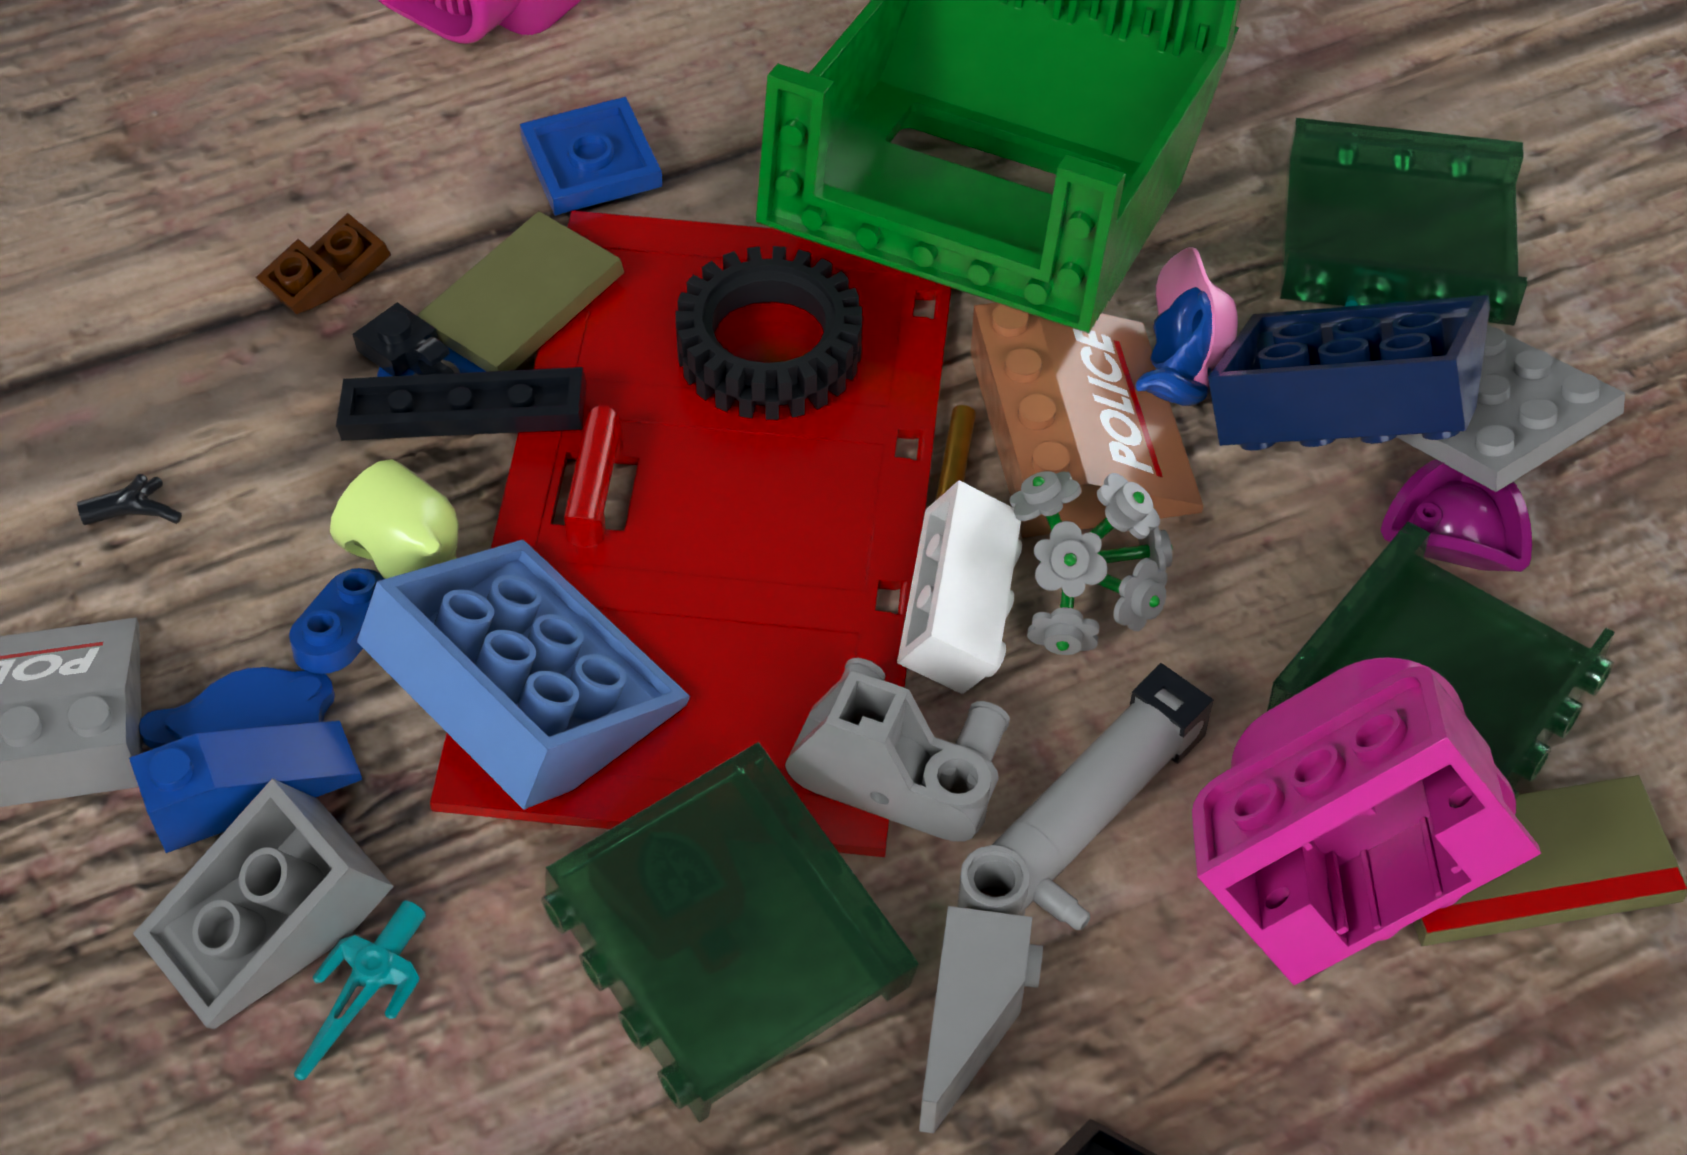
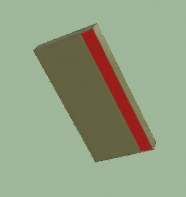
(1596, 859)

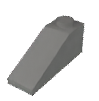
(976, 1000)

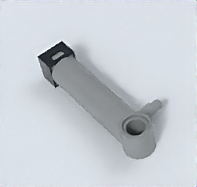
(1160, 725)

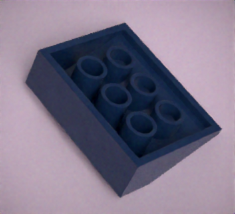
(1352, 373)

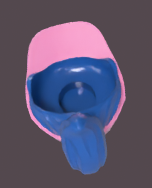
(1191, 331)

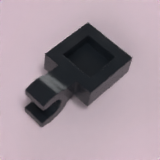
(402, 342)

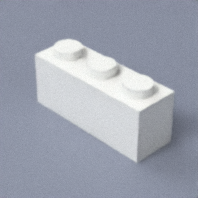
(961, 589)

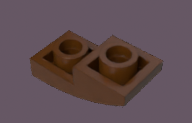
(333, 264)

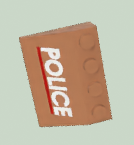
(1074, 408)

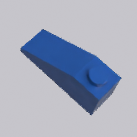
(211, 777)

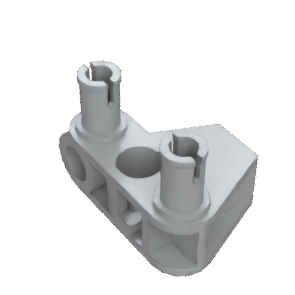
(879, 755)

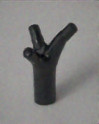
(127, 501)

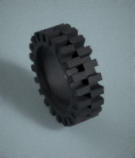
(772, 383)

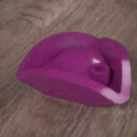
(1464, 519)

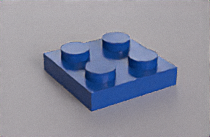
(590, 155)

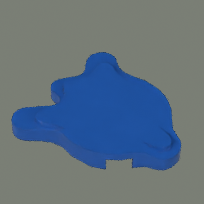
(243, 701)

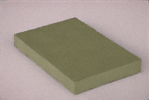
(521, 294)

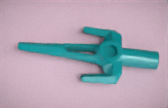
(373, 968)

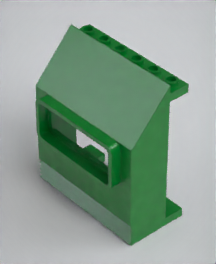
(1063, 86)

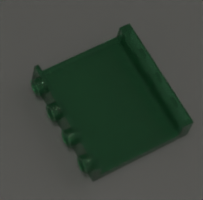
(1400, 217)
(1507, 667)
(725, 928)

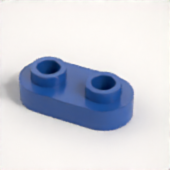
(329, 628)

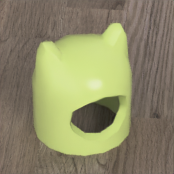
(395, 520)

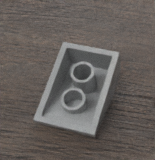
(261, 904)

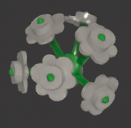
(1075, 559)

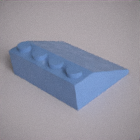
(517, 668)

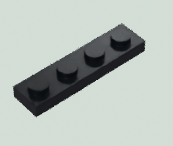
(462, 404)

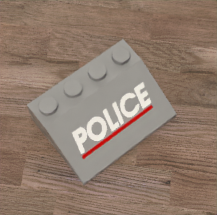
(69, 711)

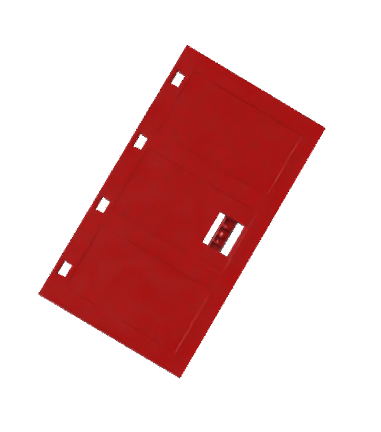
(743, 537)

